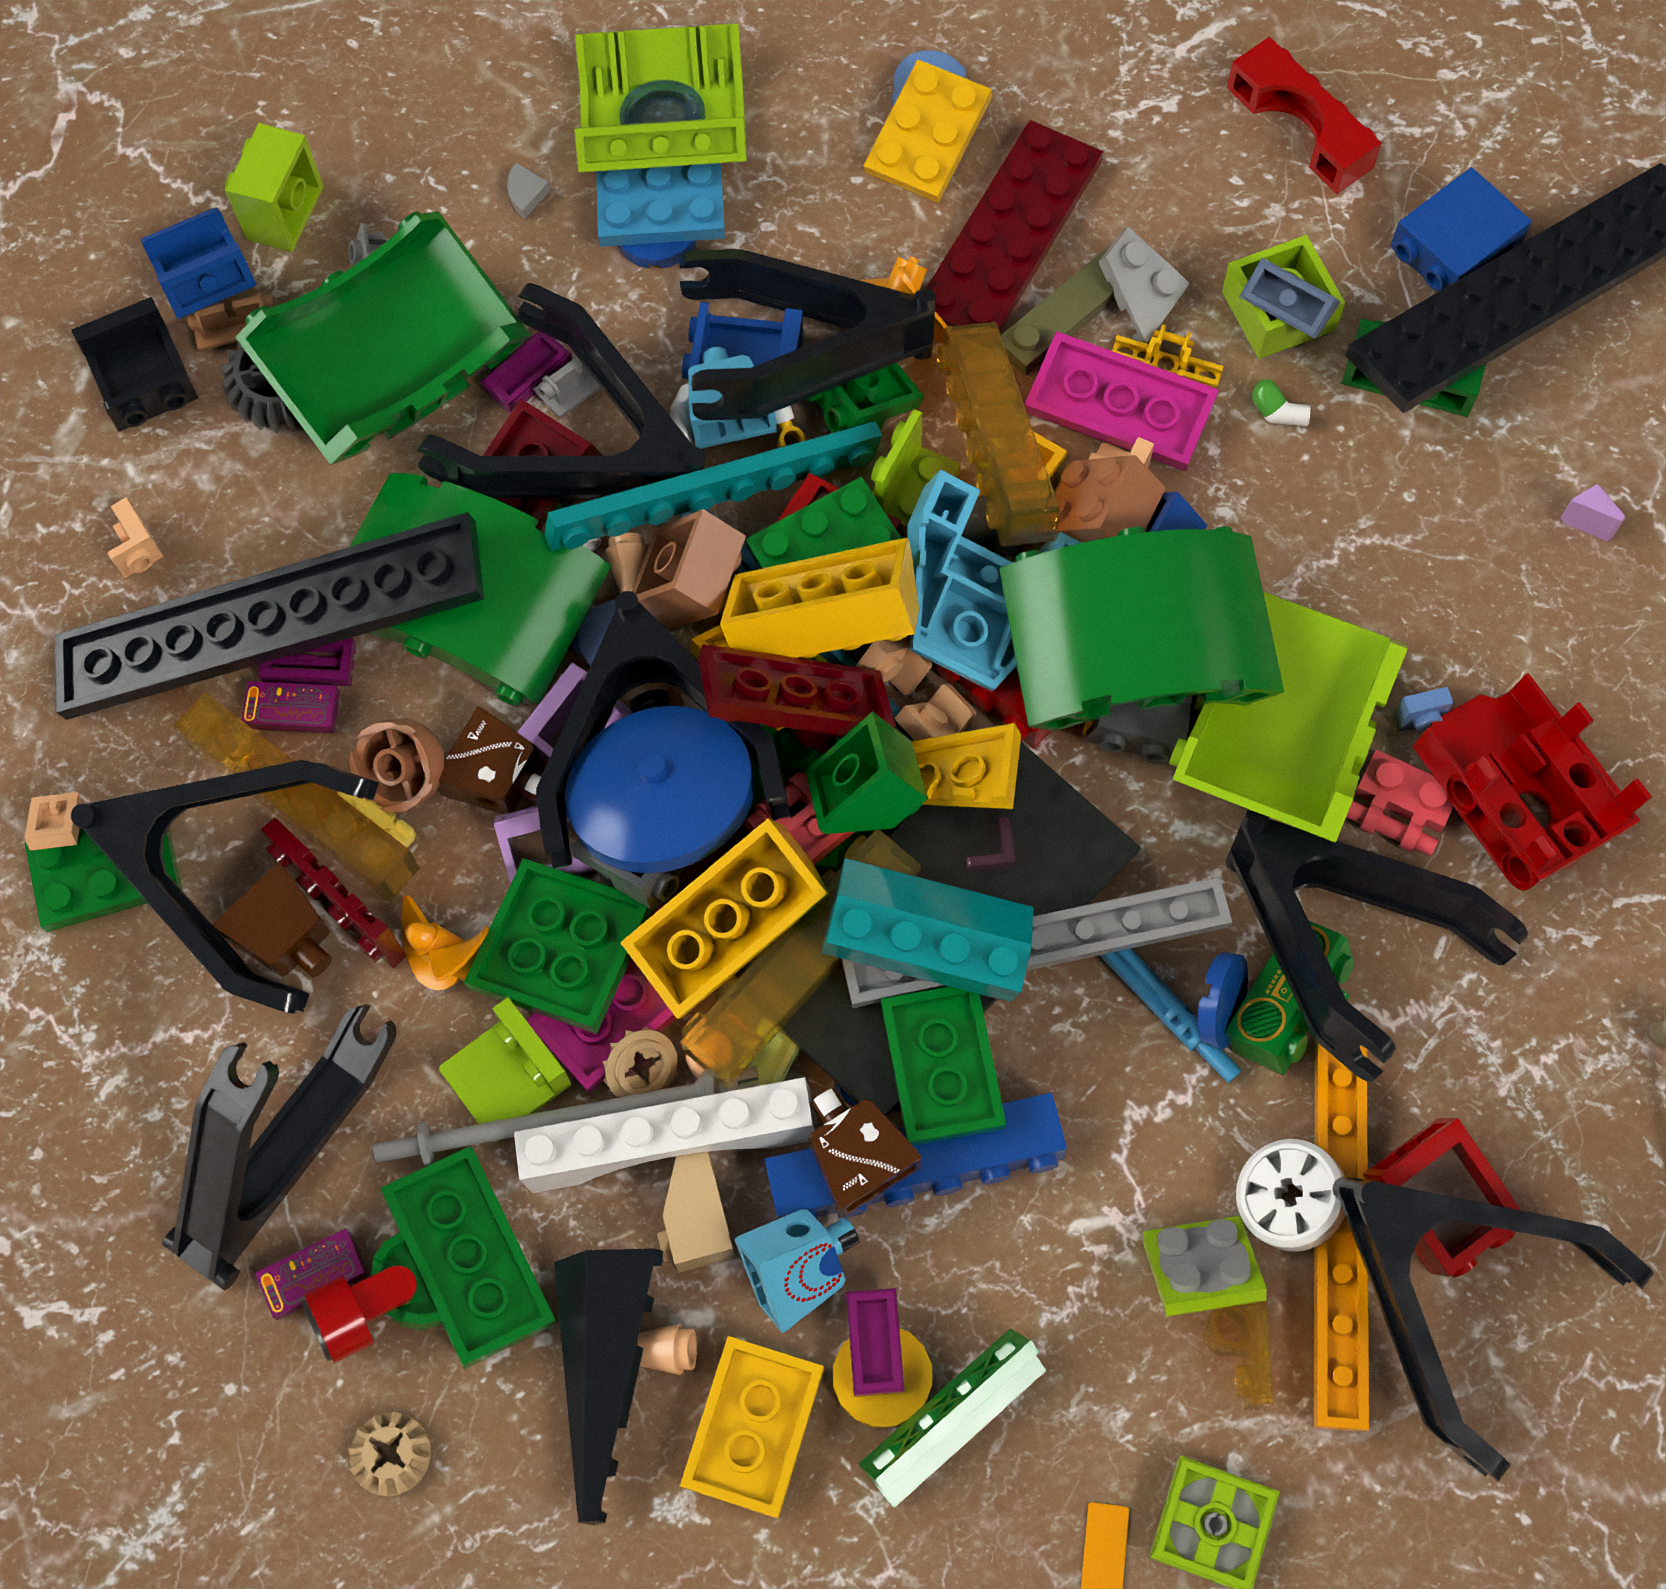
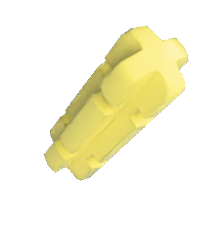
(386, 820)

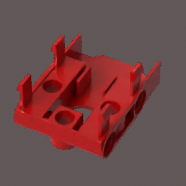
(1522, 745)

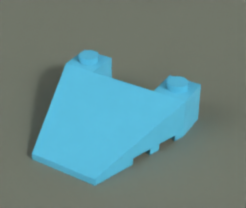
(960, 586)

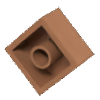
(1106, 497)
(688, 569)

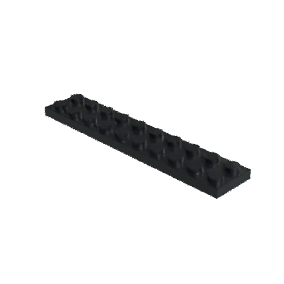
(1516, 294)
(268, 616)

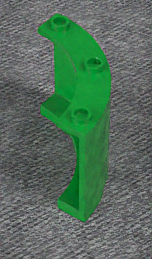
(384, 338)
(530, 593)
(1139, 624)

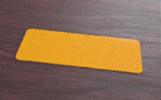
(1105, 1546)

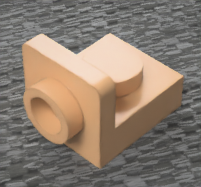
(138, 546)
(896, 663)
(942, 715)
(50, 821)

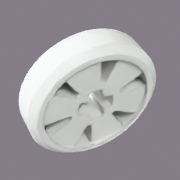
(1267, 1177)

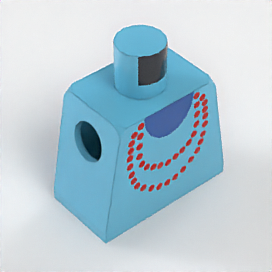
(795, 1264)

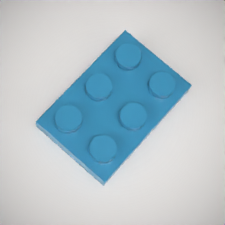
(660, 205)

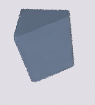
(1289, 298)

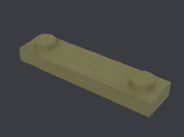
(1062, 311)

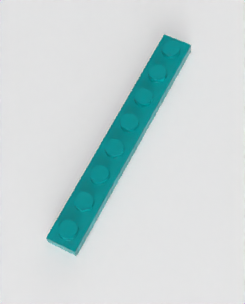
(710, 486)

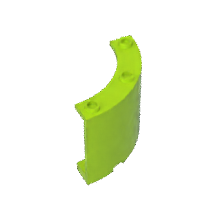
(1304, 747)

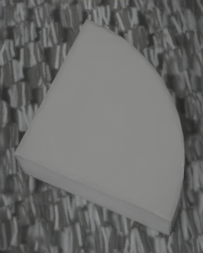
(525, 189)

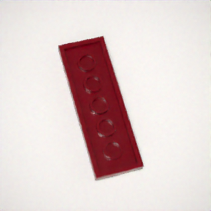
(1013, 227)

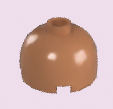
(402, 759)

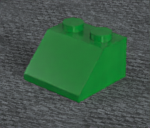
(866, 780)

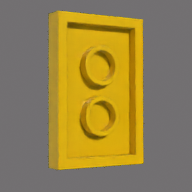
(928, 131)
(752, 1427)

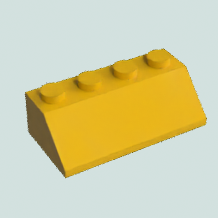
(824, 602)
(726, 917)

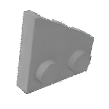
(1141, 282)

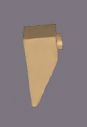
(694, 1216)

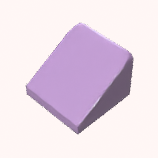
(1594, 514)

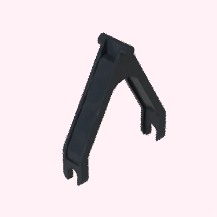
(880, 324)
(654, 457)
(630, 655)
(133, 835)
(1281, 859)
(237, 1188)
(1387, 1228)

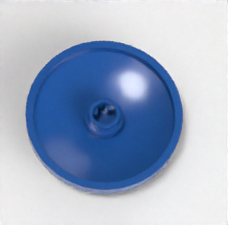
(660, 789)

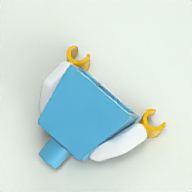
(718, 432)

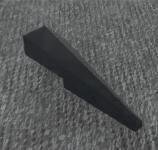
(600, 1322)

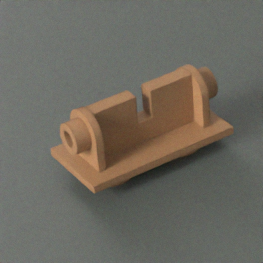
(221, 324)

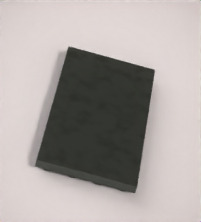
(1062, 862)

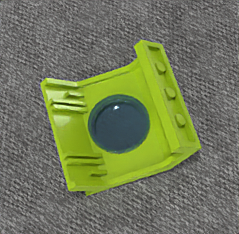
(660, 98)

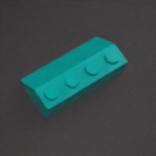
(930, 931)

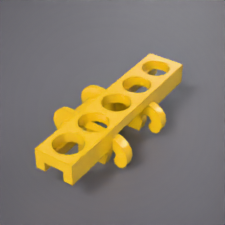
(1182, 361)

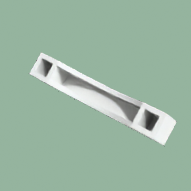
(730, 1120)

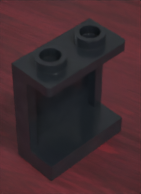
(135, 364)

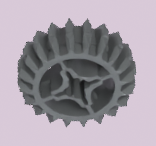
(252, 393)

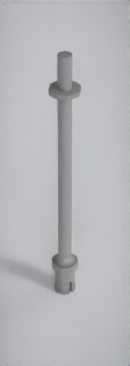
(428, 1143)

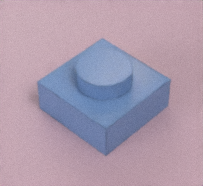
(1422, 709)

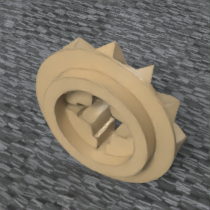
(657, 1070)
(413, 1450)

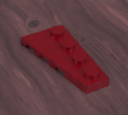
(345, 909)

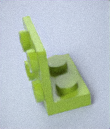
(907, 470)
(505, 1070)

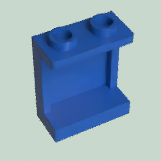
(1459, 230)
(198, 262)
(742, 336)

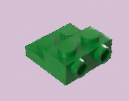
(869, 399)

